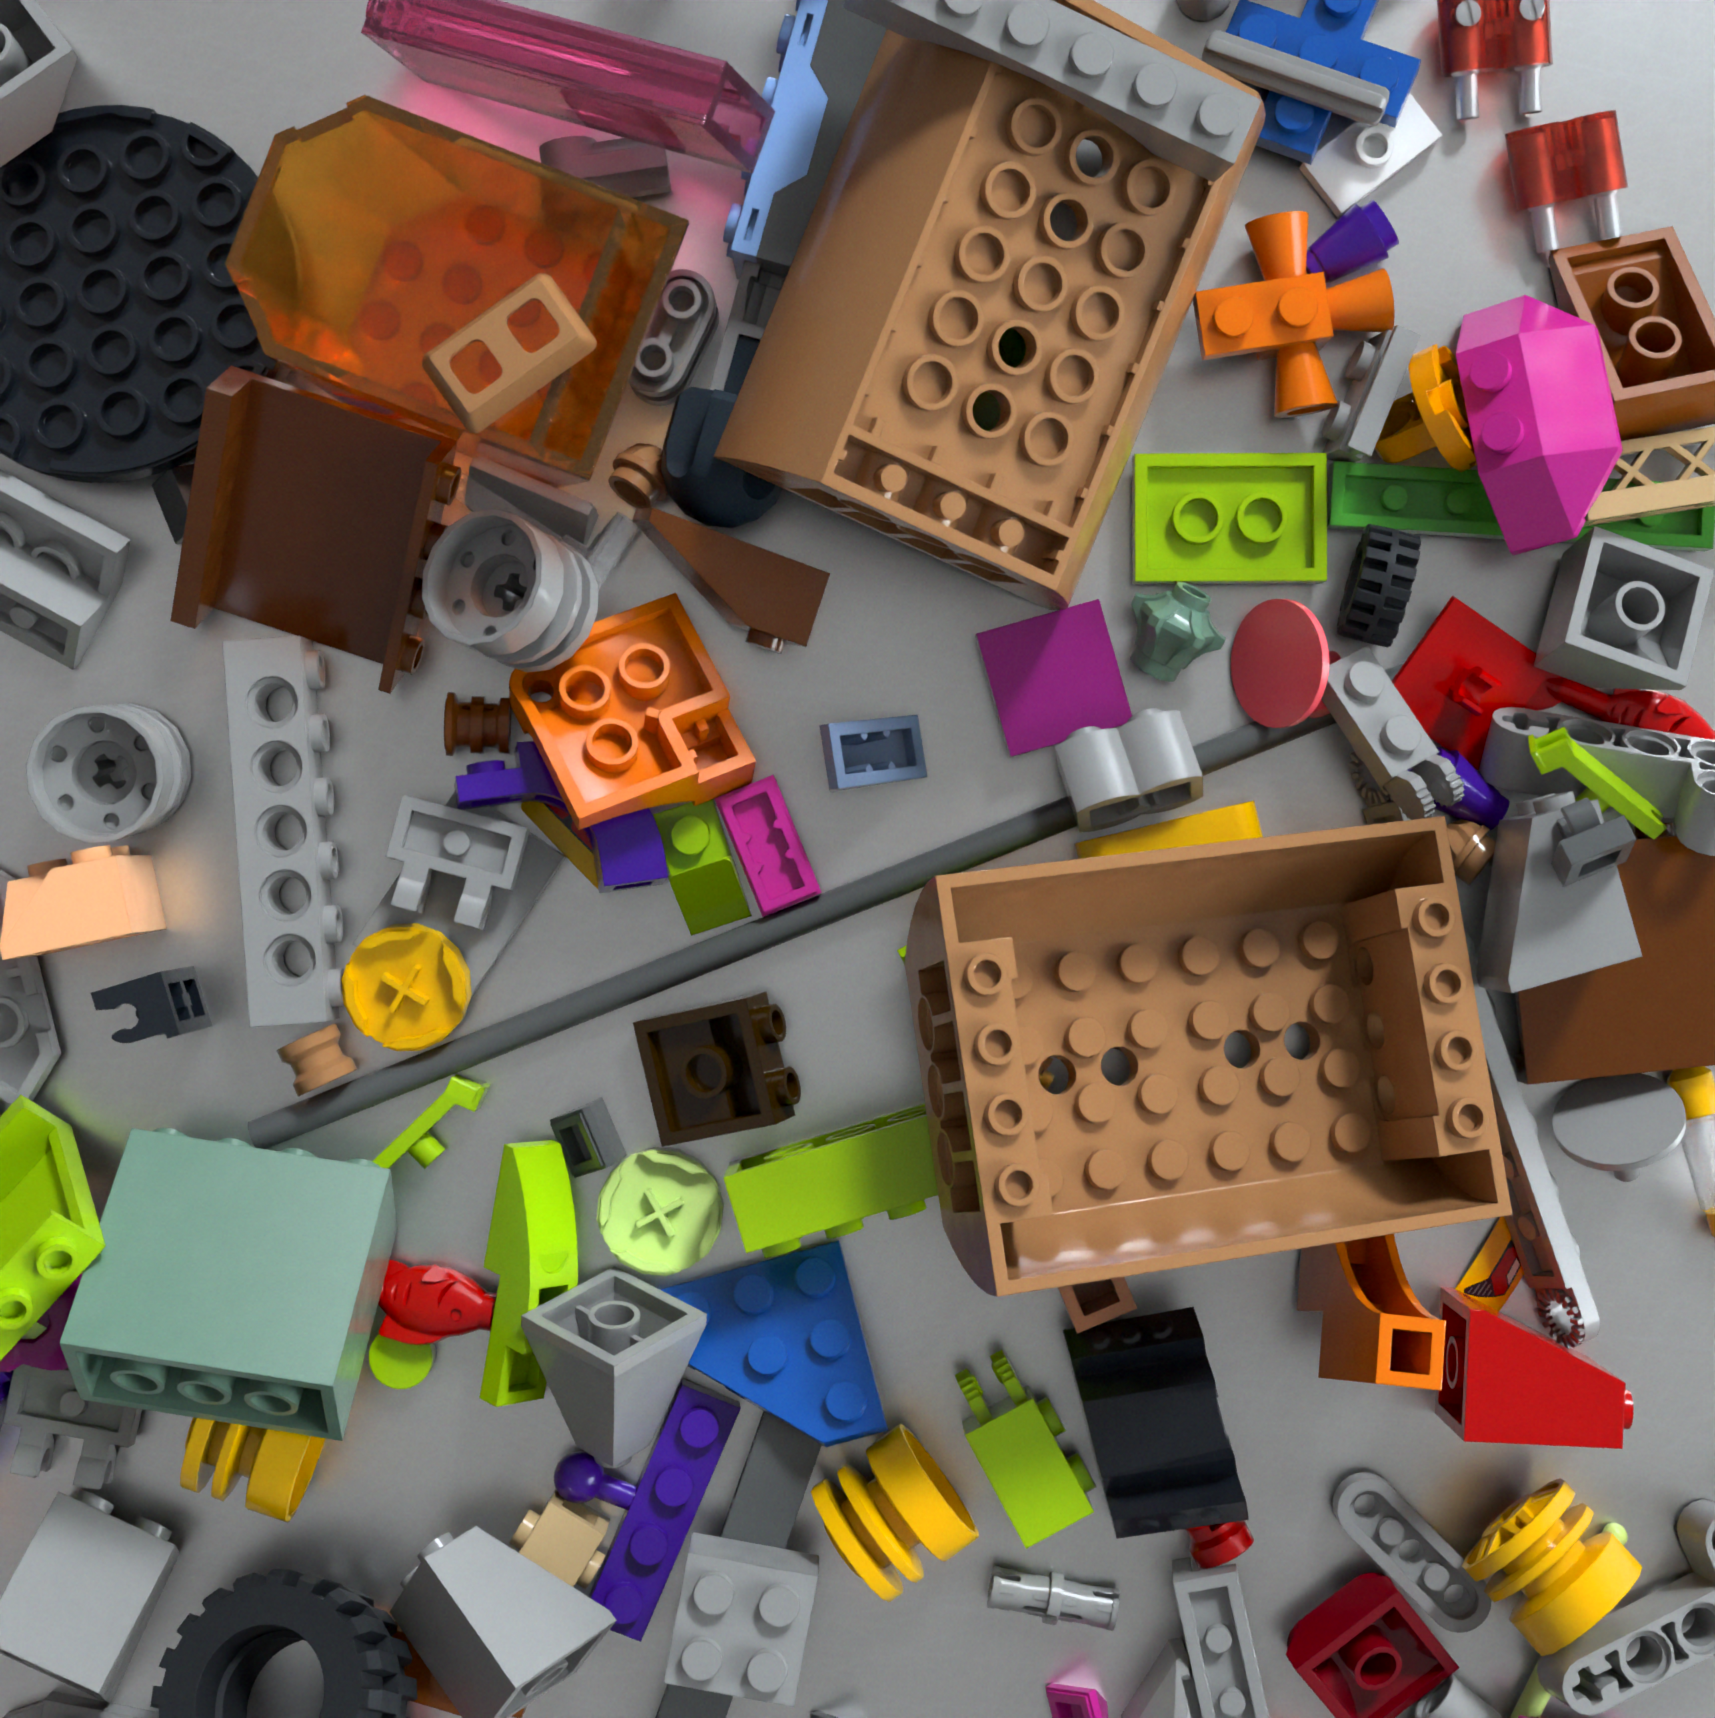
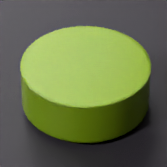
(400, 1363)

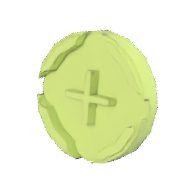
(660, 1211)

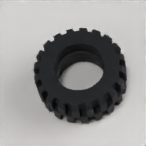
(245, 1628)

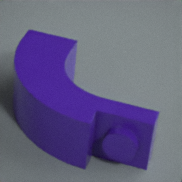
(624, 848)

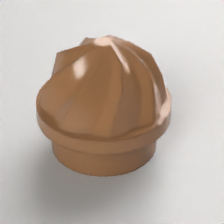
(639, 476)
(1469, 848)

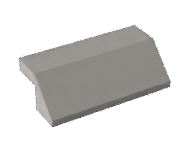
(54, 571)

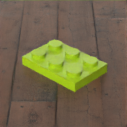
(1229, 518)

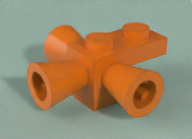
(1290, 314)

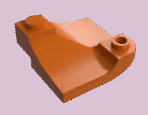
(634, 718)

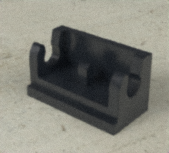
(164, 1001)

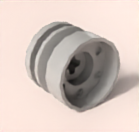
(509, 591)
(73, 766)

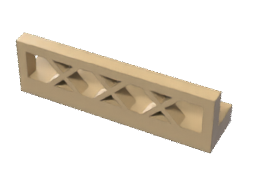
(1663, 497)

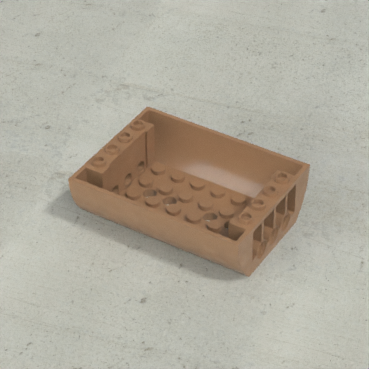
(917, 268)
(1164, 961)

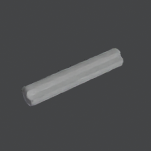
(1296, 77)

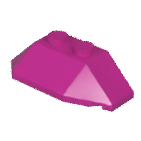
(1537, 417)

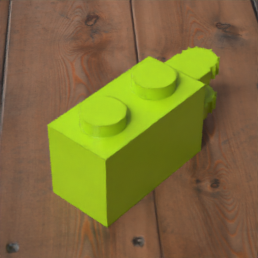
(1023, 1456)

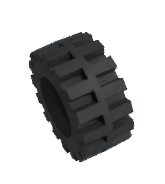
(1379, 585)

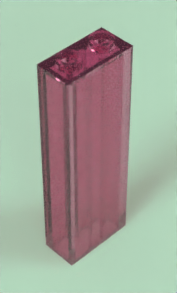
(578, 74)

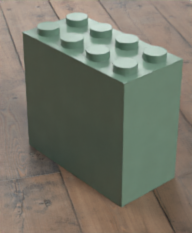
(233, 1283)

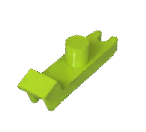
(1559, 751)
(417, 1139)

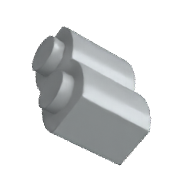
(1129, 769)

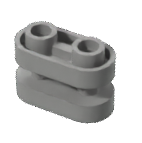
(675, 339)

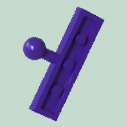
(656, 1508)

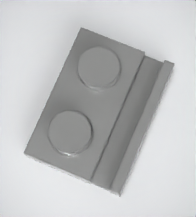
(1376, 378)

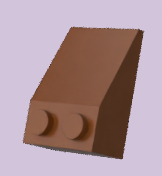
(1649, 326)

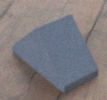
(872, 752)

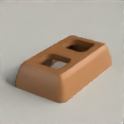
(521, 370)

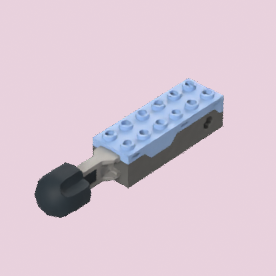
(820, 79)

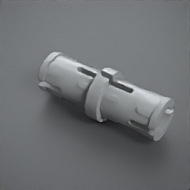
(1053, 1598)

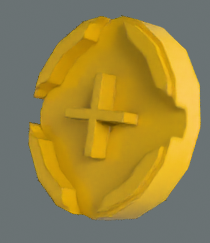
(406, 987)

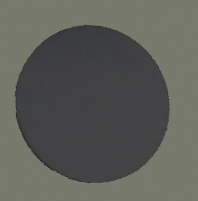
(118, 292)

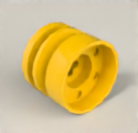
(273, 1460)
(893, 1513)
(1563, 1581)

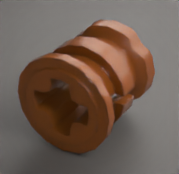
(477, 724)

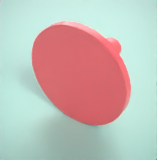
(1281, 664)

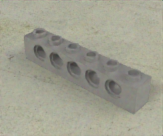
(251, 674)

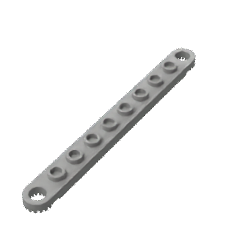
(1538, 1224)

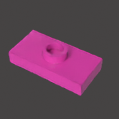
(768, 845)

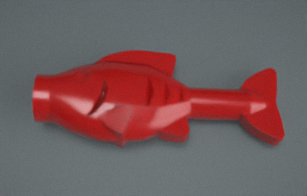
(1624, 706)
(432, 1304)

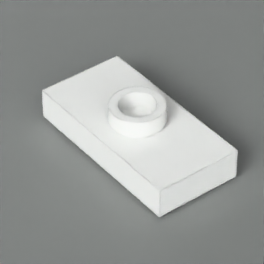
(1368, 156)

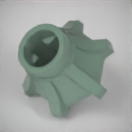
(1173, 630)

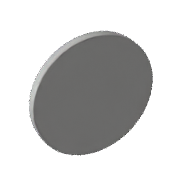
(1619, 1123)

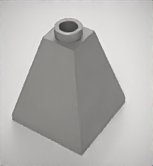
(613, 1359)

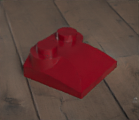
(1367, 1651)

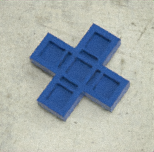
(1332, 37)

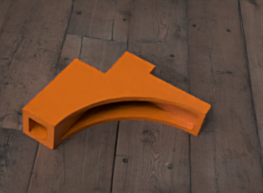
(1370, 1315)

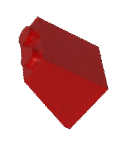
(1522, 1385)

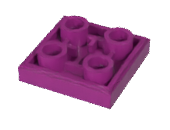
(1053, 677)

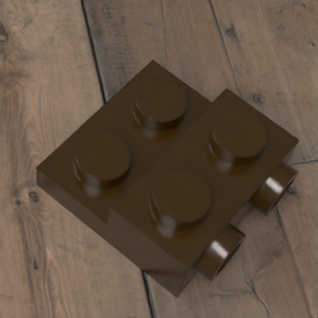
(717, 1069)

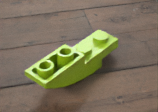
(537, 1260)

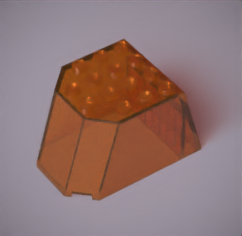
(400, 231)

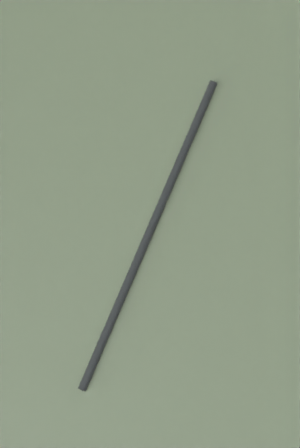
(727, 948)

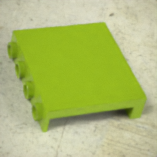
(44, 1216)

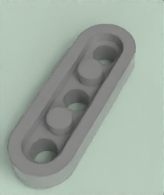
(1422, 1575)

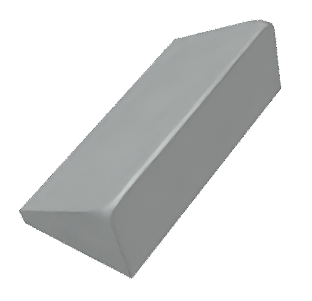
(542, 502)

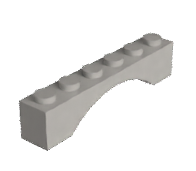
(1139, 89)

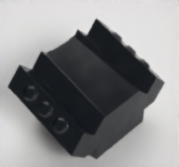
(1155, 1423)

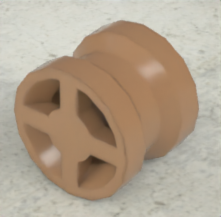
(316, 1059)

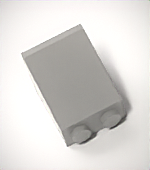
(1533, 923)
(85, 1593)
(495, 1623)

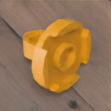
(1430, 414)

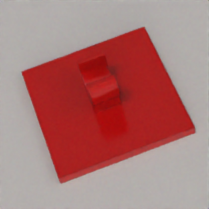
(1463, 675)

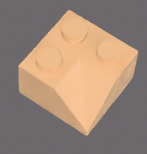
(81, 904)

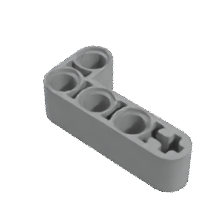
(1661, 766)
(1593, 1669)

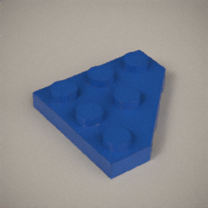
(790, 1343)

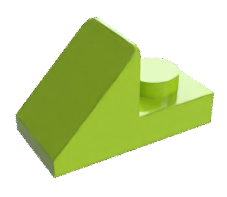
(701, 866)

